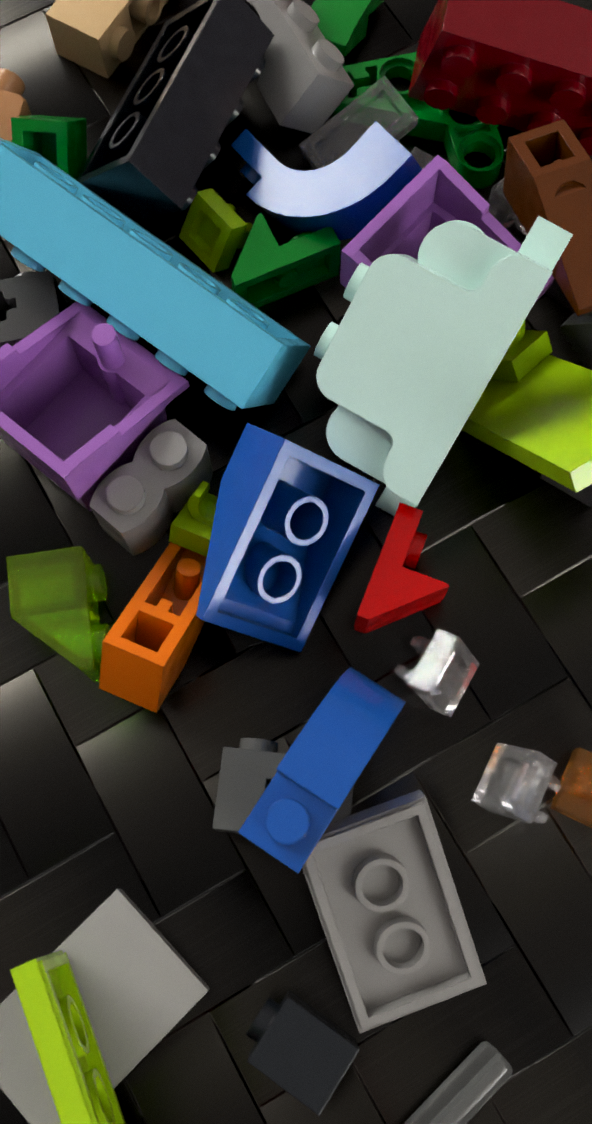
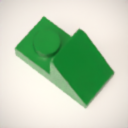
(274, 271)

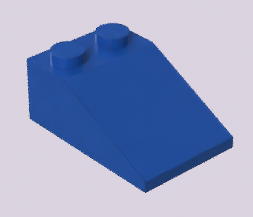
(279, 538)

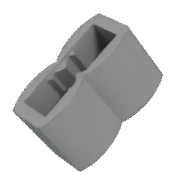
(142, 496)

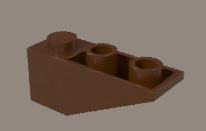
(553, 179)

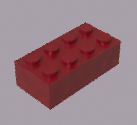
(509, 63)

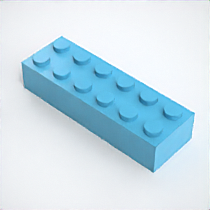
(142, 284)

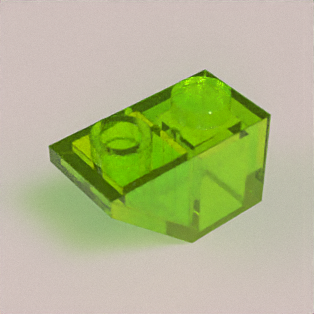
(57, 603)

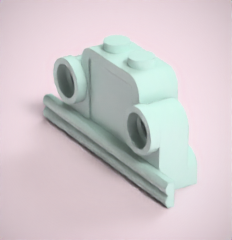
(425, 347)

